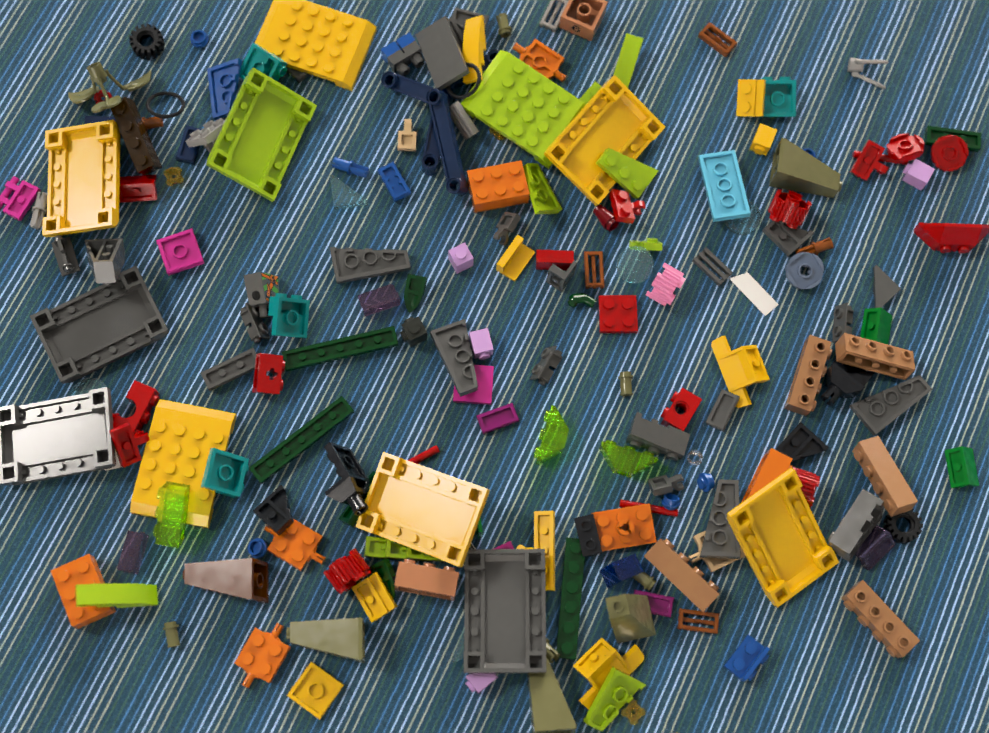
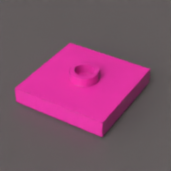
(180, 251)
(484, 378)

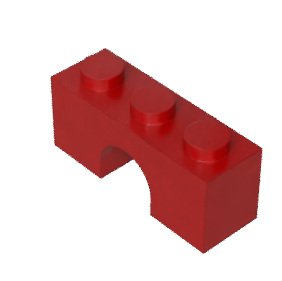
(144, 398)

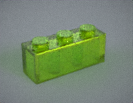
(171, 514)

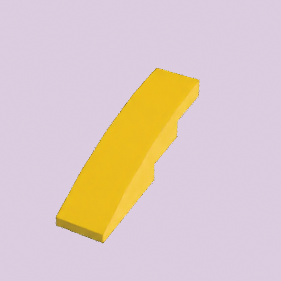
(473, 47)

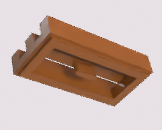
(716, 42)
(594, 285)
(681, 619)

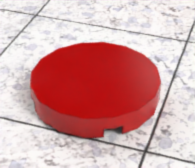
(905, 147)
(949, 153)

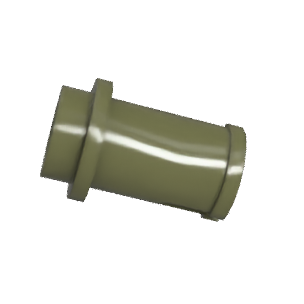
(504, 28)
(625, 383)
(645, 580)
(172, 634)
(551, 653)

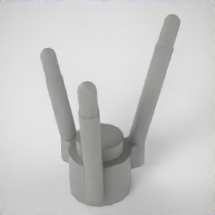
(857, 65)

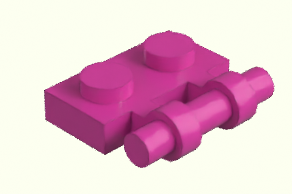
(21, 200)

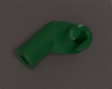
(577, 298)

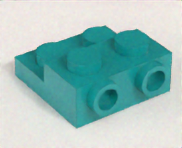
(264, 62)
(780, 97)
(289, 315)
(225, 473)

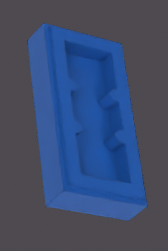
(393, 181)

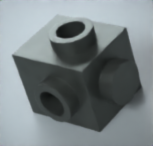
(413, 331)

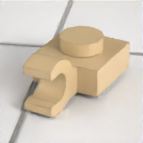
(407, 138)

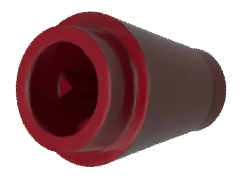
(606, 218)

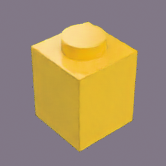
(763, 139)

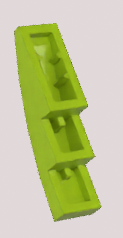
(628, 58)
(384, 548)
(116, 594)

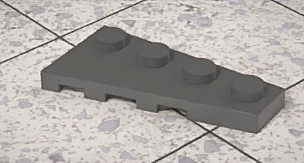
(360, 264)
(455, 352)
(886, 406)
(719, 536)

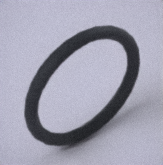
(473, 90)
(169, 115)

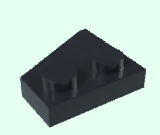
(801, 444)
(275, 511)

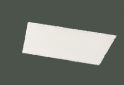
(755, 292)

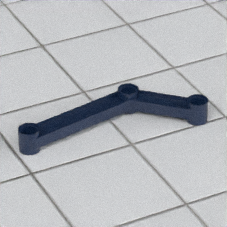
(442, 124)
(431, 150)

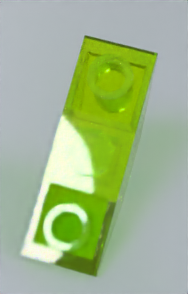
(552, 437)
(625, 459)

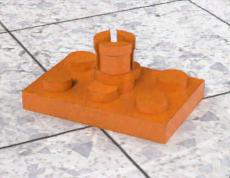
(625, 527)

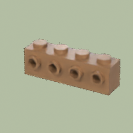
(875, 356)
(808, 375)
(884, 476)
(682, 575)
(879, 619)

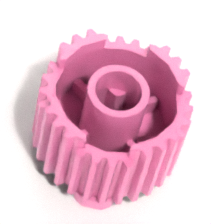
(665, 285)

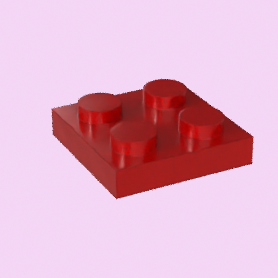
(617, 314)

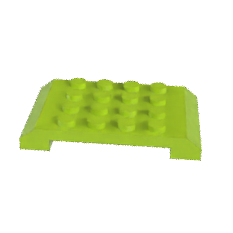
(522, 105)
(260, 134)

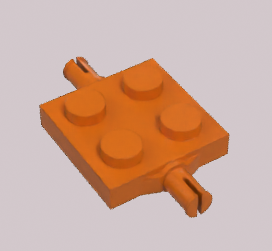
(541, 59)
(296, 545)
(262, 655)

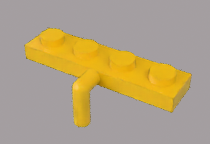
(545, 539)

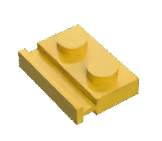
(750, 98)
(374, 597)

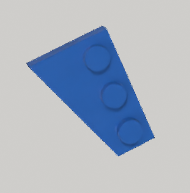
(223, 86)

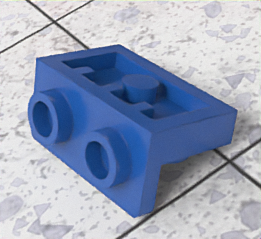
(746, 659)

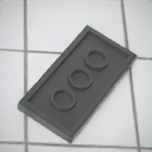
(442, 53)

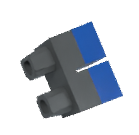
(403, 53)

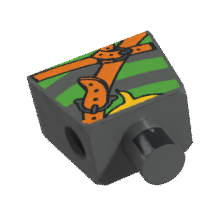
(259, 289)

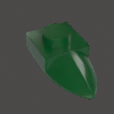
(414, 291)
(386, 573)

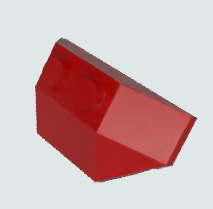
(951, 236)

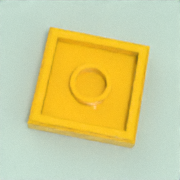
(315, 690)

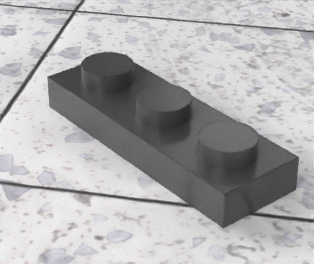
(229, 369)

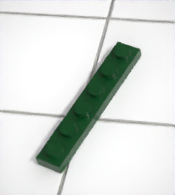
(340, 348)
(301, 440)
(570, 600)

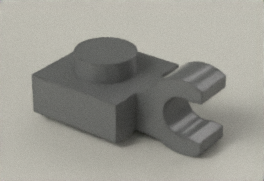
(505, 225)
(663, 484)

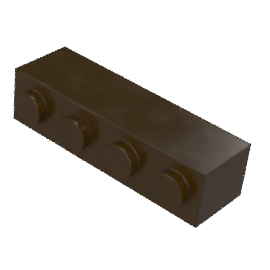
(136, 137)

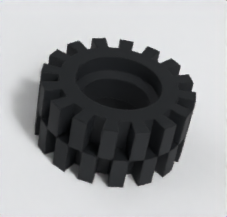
(146, 51)
(913, 531)

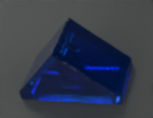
(621, 570)

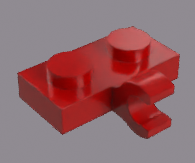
(868, 161)
(623, 208)
(127, 444)

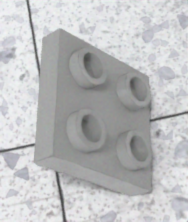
(207, 135)

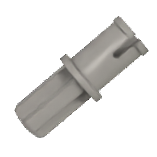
(39, 210)

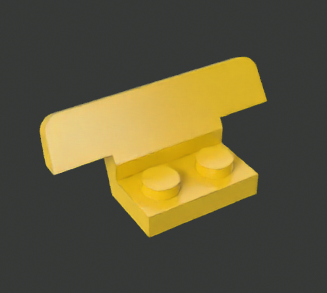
(739, 368)
(598, 662)

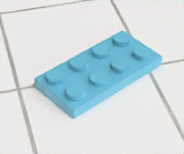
(724, 186)

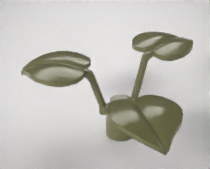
(99, 75)

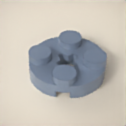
(800, 280)

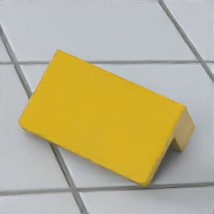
(515, 259)

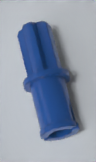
(350, 167)

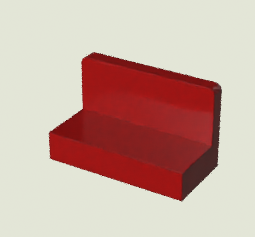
(138, 188)
(560, 258)

